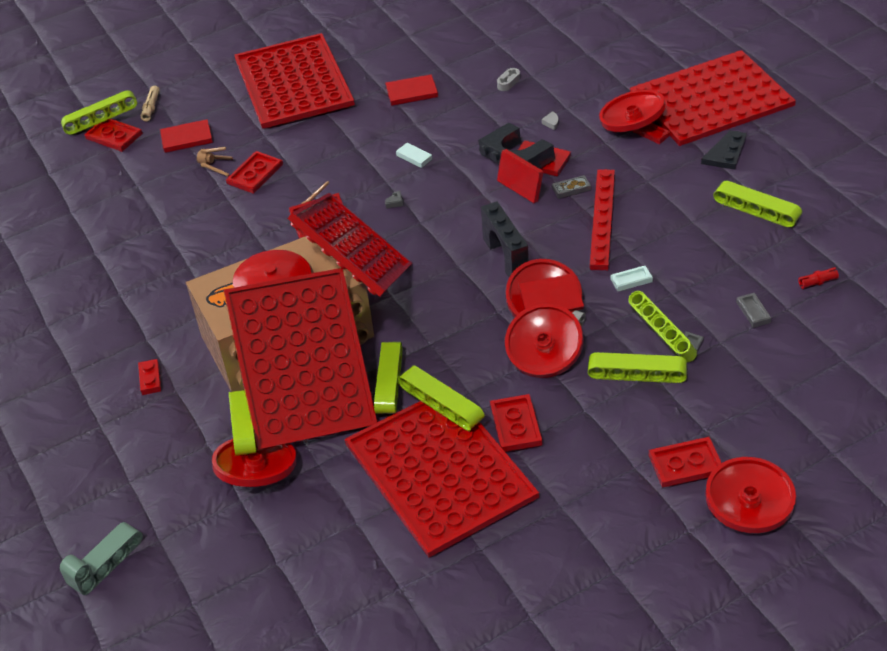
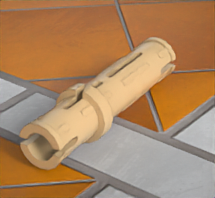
(149, 106)

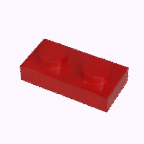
(149, 377)

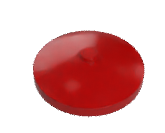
(632, 110)
(270, 266)
(532, 271)
(544, 340)
(253, 469)
(750, 494)

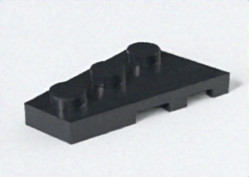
(726, 151)

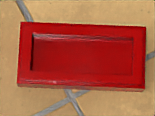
(653, 133)

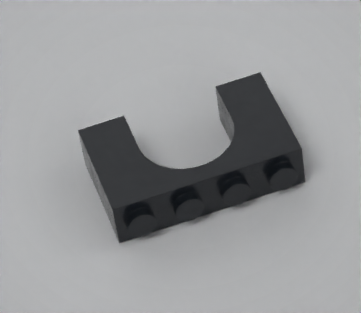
(509, 136)
(499, 232)

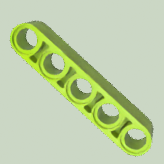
(104, 105)
(757, 204)
(668, 329)
(637, 367)
(387, 378)
(441, 398)
(241, 424)

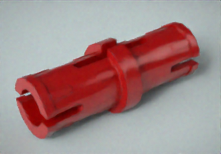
(818, 278)

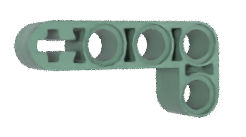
(102, 560)

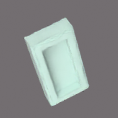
(414, 155)
(631, 278)

